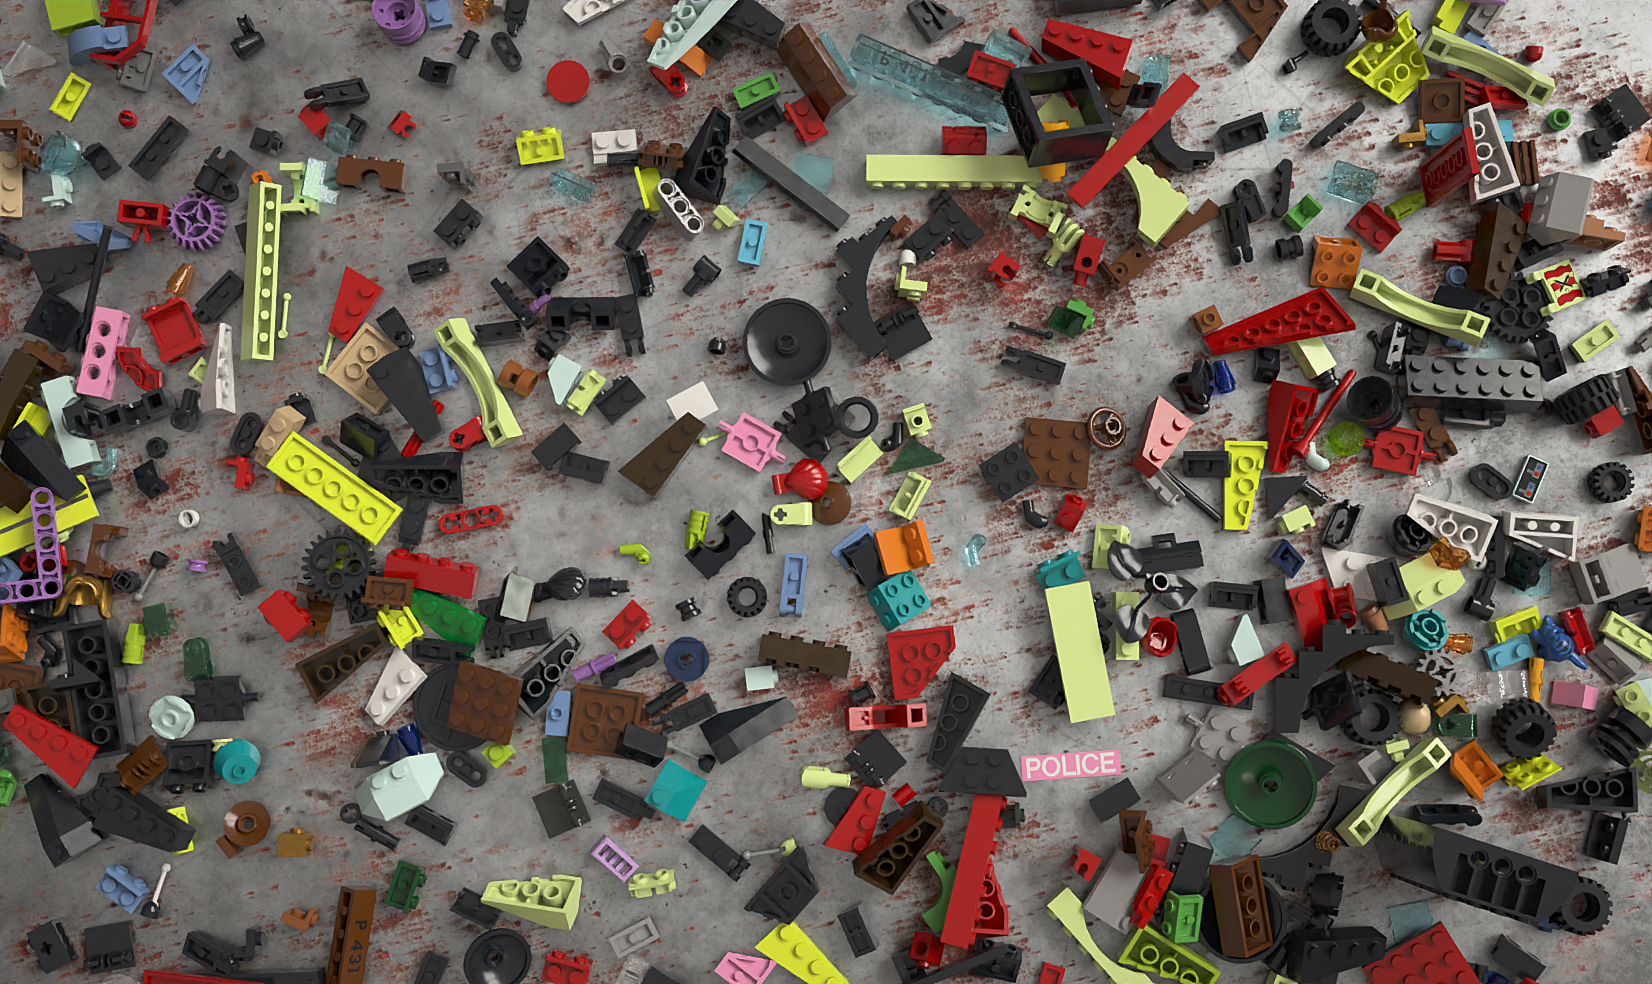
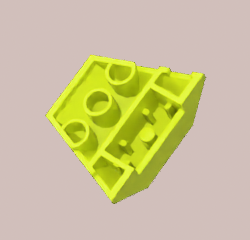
(1392, 65)

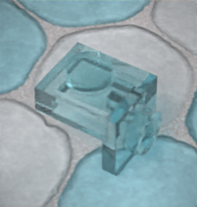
(337, 137)

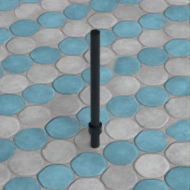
(85, 329)

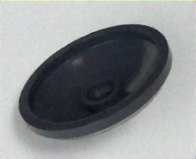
(508, 965)

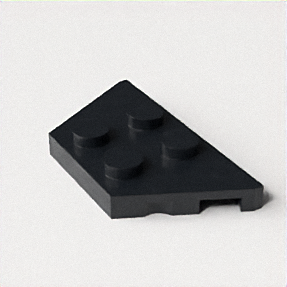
(983, 773)
(787, 889)

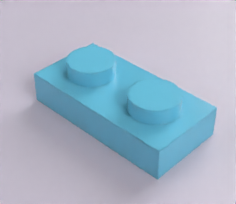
(752, 242)
(1508, 652)

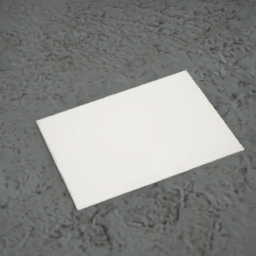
(693, 400)

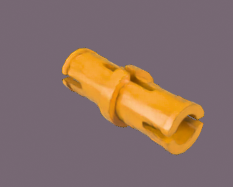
(1535, 678)

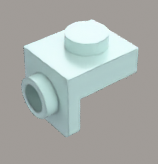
(62, 192)

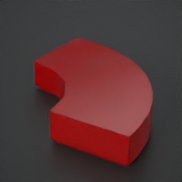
(137, 368)

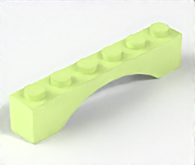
(1518, 78)
(1455, 323)
(497, 417)
(1369, 814)
(1070, 912)

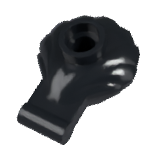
(563, 585)

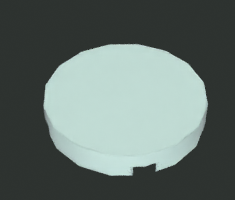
(171, 717)

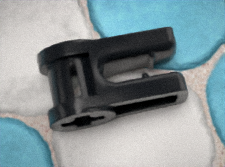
(1252, 201)

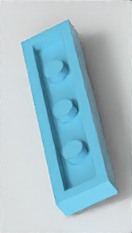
(1441, 133)

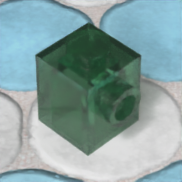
(159, 619)

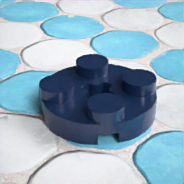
(677, 667)

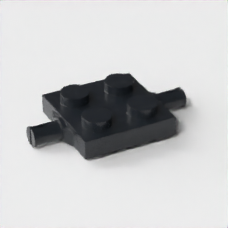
(816, 416)
(220, 698)
(1335, 700)

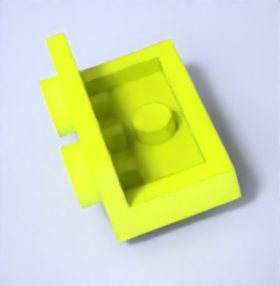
(401, 624)

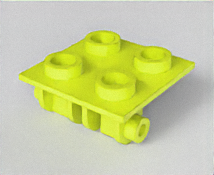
(1528, 772)

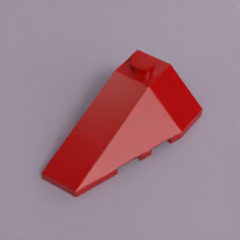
(1309, 611)
(995, 914)

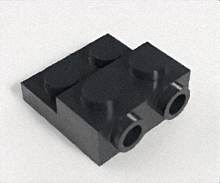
(539, 267)
(189, 766)

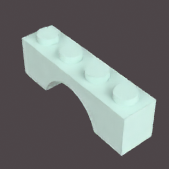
(76, 450)

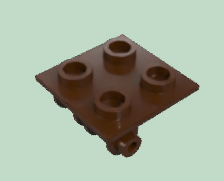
(653, 148)
(141, 766)

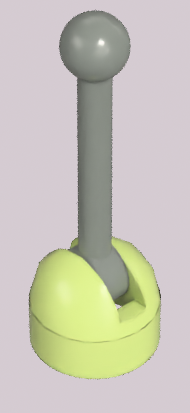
(785, 849)

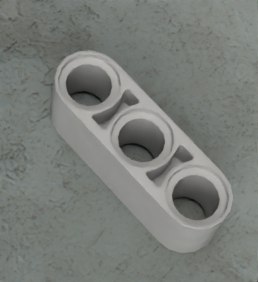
(677, 198)

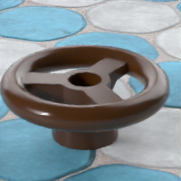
(1114, 421)

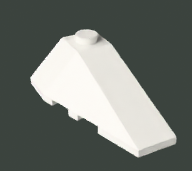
(218, 384)
(1461, 525)

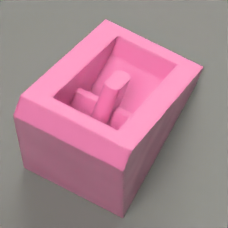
(1574, 695)

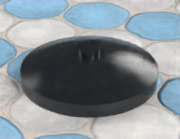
(787, 342)
(1209, 928)

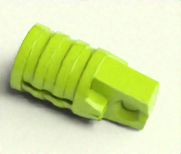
(1405, 205)
(696, 528)
(134, 644)

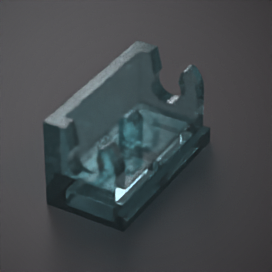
(1006, 48)
(1156, 70)

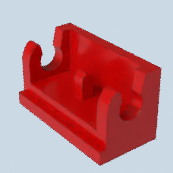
(1003, 267)
(1085, 863)

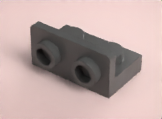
(138, 70)
(457, 173)

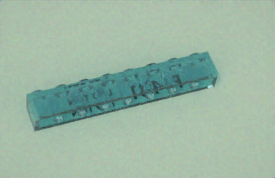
(929, 82)

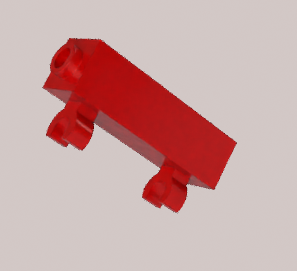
(1256, 675)

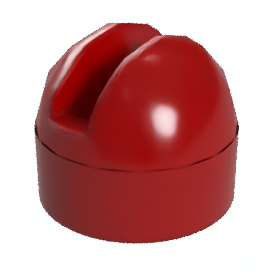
(1533, 53)
(126, 123)

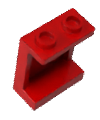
(175, 330)

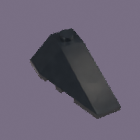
(35, 460)
(426, 475)
(378, 750)
(60, 825)

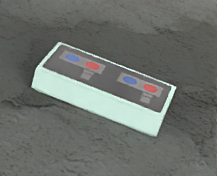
(1529, 479)

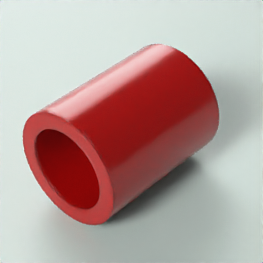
(903, 794)

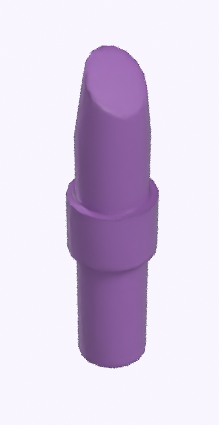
(537, 304)

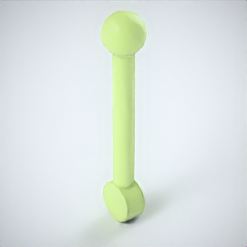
(283, 333)
(322, 369)
(702, 441)

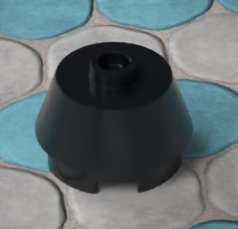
(1408, 537)
(1326, 893)

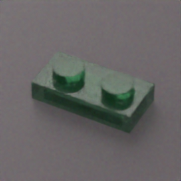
(555, 759)

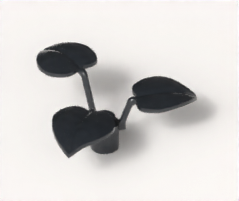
(1175, 591)

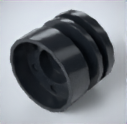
(1375, 404)
(1623, 736)

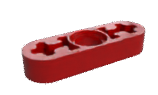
(454, 517)

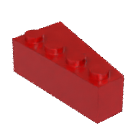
(1104, 52)

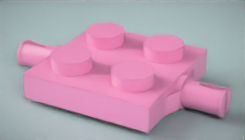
(751, 442)

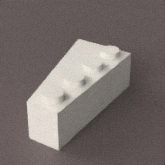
(1496, 168)

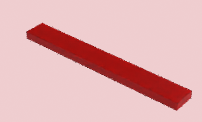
(1132, 141)

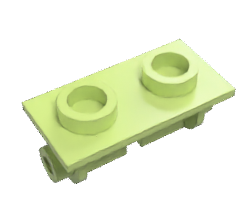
(586, 392)
(661, 880)

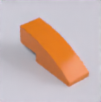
(694, 59)

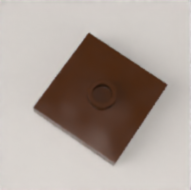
(1441, 100)

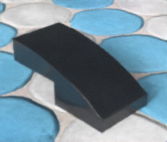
(1144, 95)

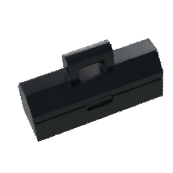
(1177, 557)

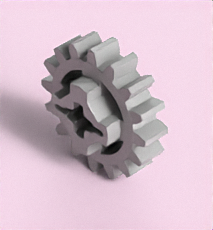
(1435, 663)

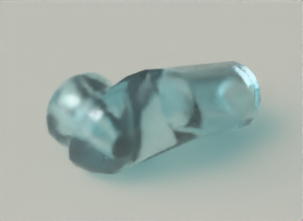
(109, 464)
(973, 547)

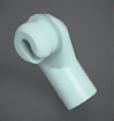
(1315, 460)

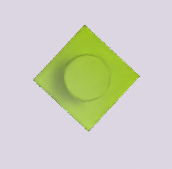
(498, 754)

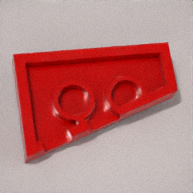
(858, 823)

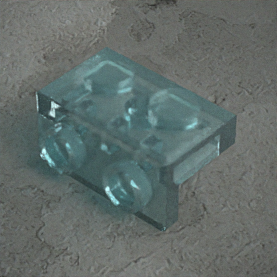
(1353, 182)

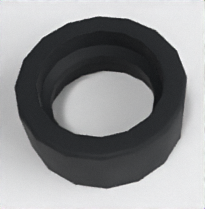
(874, 416)

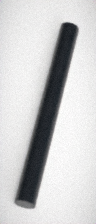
(1195, 499)

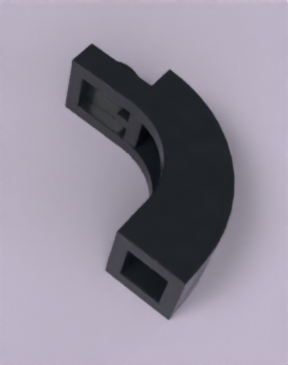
(1178, 159)

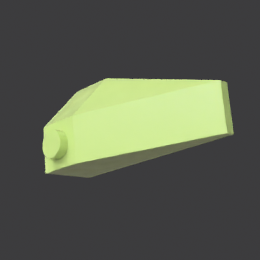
(543, 901)

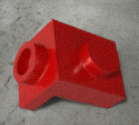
(245, 476)
(1070, 512)

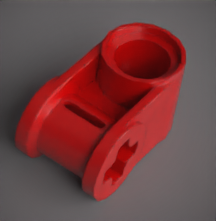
(668, 78)
(470, 432)
(29, 561)
(1343, 600)

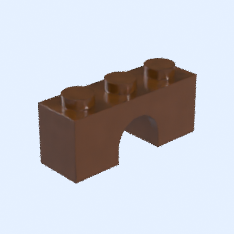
(354, 171)

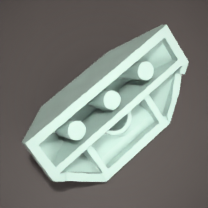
(400, 787)

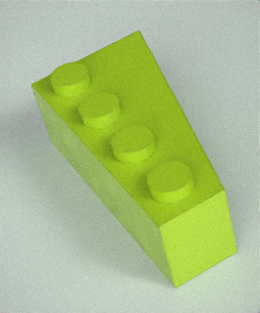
(1154, 952)

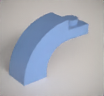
(96, 41)

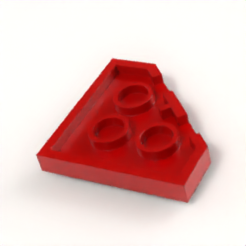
(917, 657)

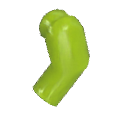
(638, 551)

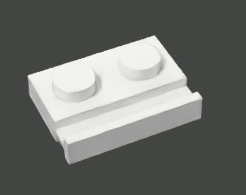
(612, 142)

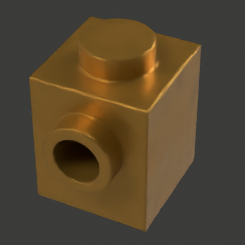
(295, 843)

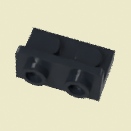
(458, 224)
(929, 238)
(619, 399)
(1524, 565)
(1049, 685)
(1606, 838)
(1003, 967)

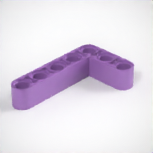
(51, 531)

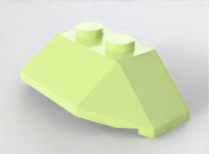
(1425, 586)

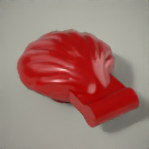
(805, 479)

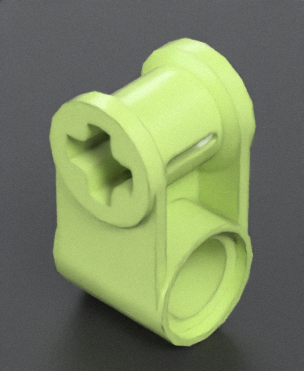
(796, 514)

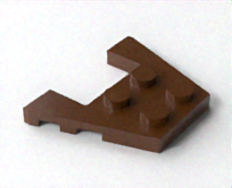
(1257, 15)
(1188, 221)

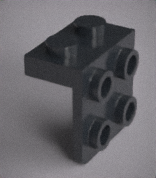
(55, 321)

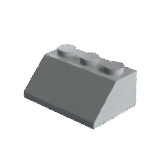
(1560, 207)
(1115, 891)

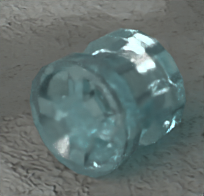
(1289, 120)

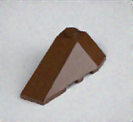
(1643, 416)

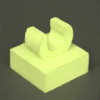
(725, 218)
(1395, 747)

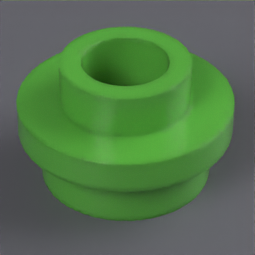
(1565, 118)

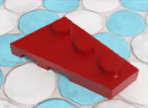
(353, 304)

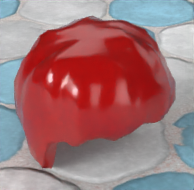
(1160, 637)

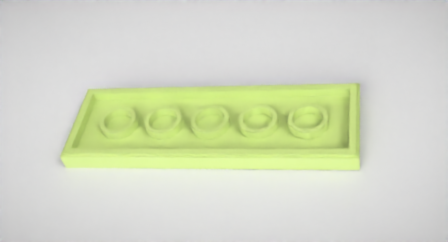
(1079, 652)

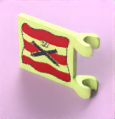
(1560, 285)

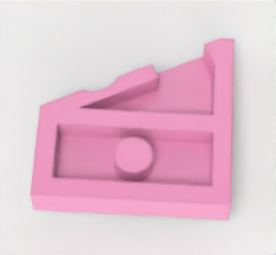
(744, 968)

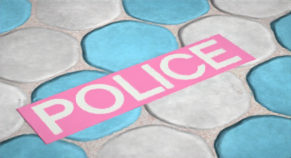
(1070, 765)

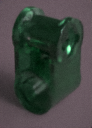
(197, 662)
(1457, 725)

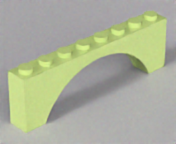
(1156, 200)

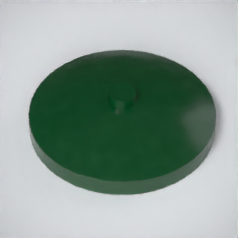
(1270, 784)

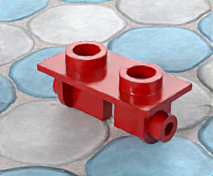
(1577, 630)

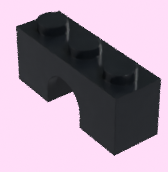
(564, 311)
(126, 417)
(735, 536)

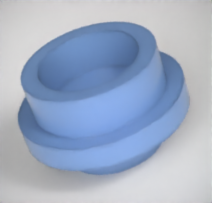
(1456, 276)

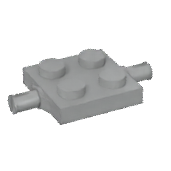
(1218, 735)

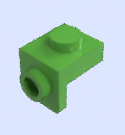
(1303, 212)
(1080, 309)
(7, 787)

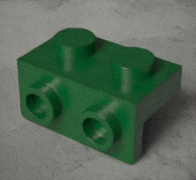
(405, 886)

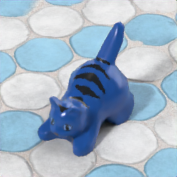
(1555, 644)

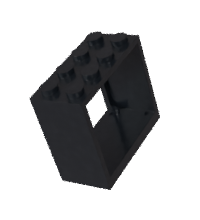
(1062, 145)

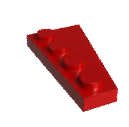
(55, 746)

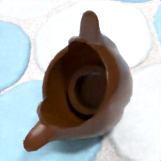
(1379, 24)

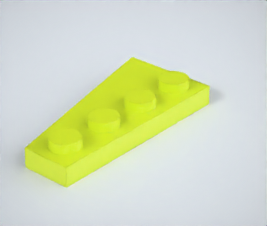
(1244, 481)
(799, 955)

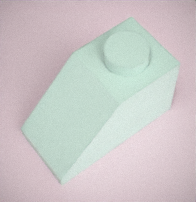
(563, 377)
(1243, 643)

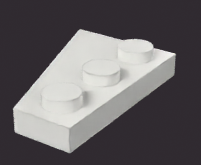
(584, 10)
(395, 686)

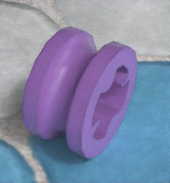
(197, 565)

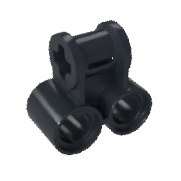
(213, 183)

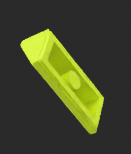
(69, 96)

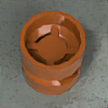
(524, 383)

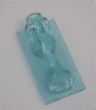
(563, 181)

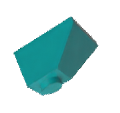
(675, 790)

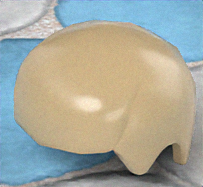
(1415, 719)

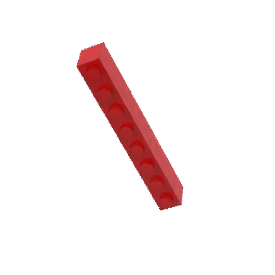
(972, 870)

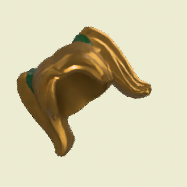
(85, 591)

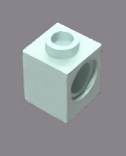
(761, 677)

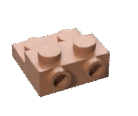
(1596, 235)

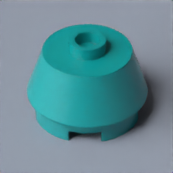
(1425, 630)
(237, 761)

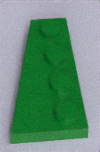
(447, 618)

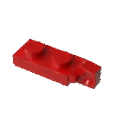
(1150, 895)

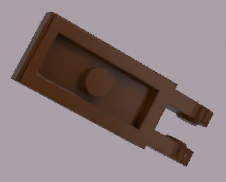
(1434, 432)

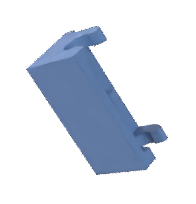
(863, 533)

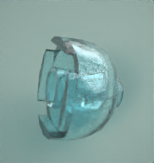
(62, 155)

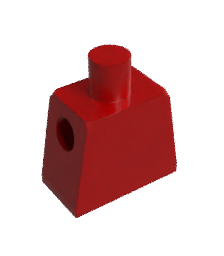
(1089, 249)

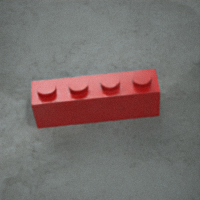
(433, 573)

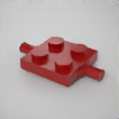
(1398, 450)

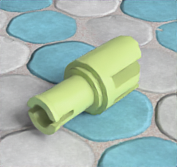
(1063, 241)
(822, 778)

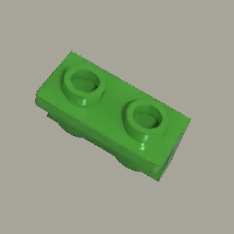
(1182, 917)

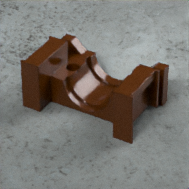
(1127, 264)
(100, 534)
(320, 611)

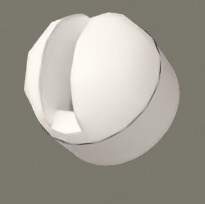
(907, 258)
(188, 520)
(1471, 563)

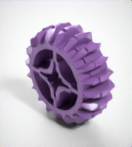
(200, 205)

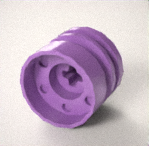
(399, 19)

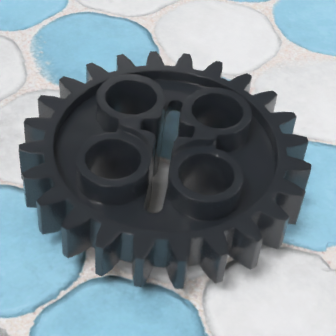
(1496, 308)
(327, 548)

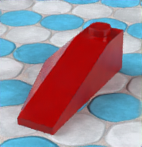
(1287, 412)

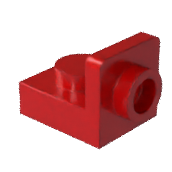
(1161, 850)

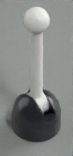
(152, 908)

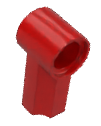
(1454, 251)

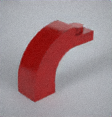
(885, 716)

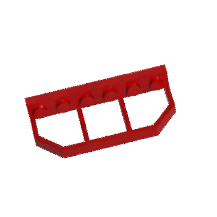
(119, 15)

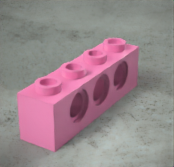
(108, 363)

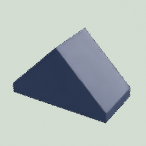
(1285, 558)

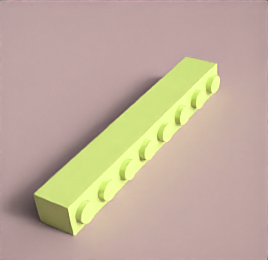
(950, 171)
(261, 272)

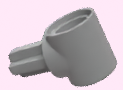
(614, 58)

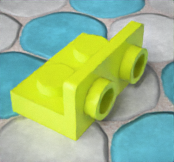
(540, 145)

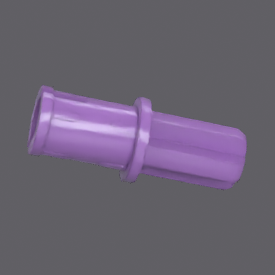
(594, 667)

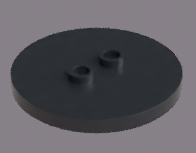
(432, 709)

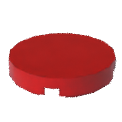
(568, 82)

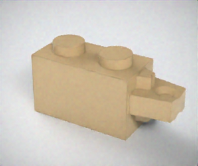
(276, 432)

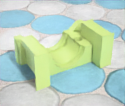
(296, 171)
(1038, 210)

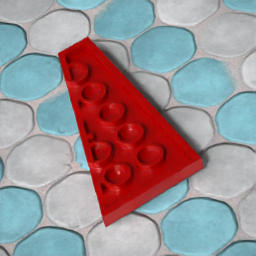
(1294, 320)

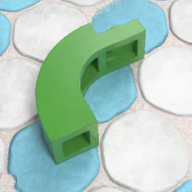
(936, 913)

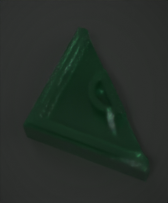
(915, 456)

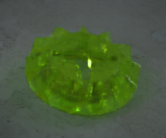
(1353, 446)

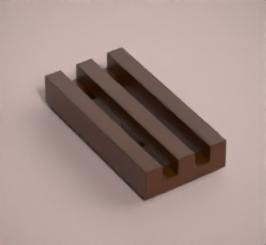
(1525, 164)

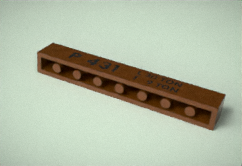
(351, 935)

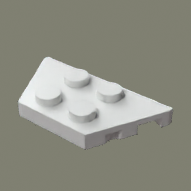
(1351, 567)

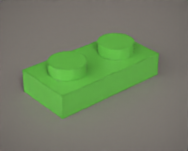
(755, 90)

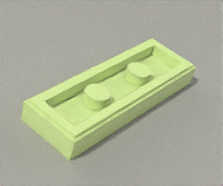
(1627, 635)

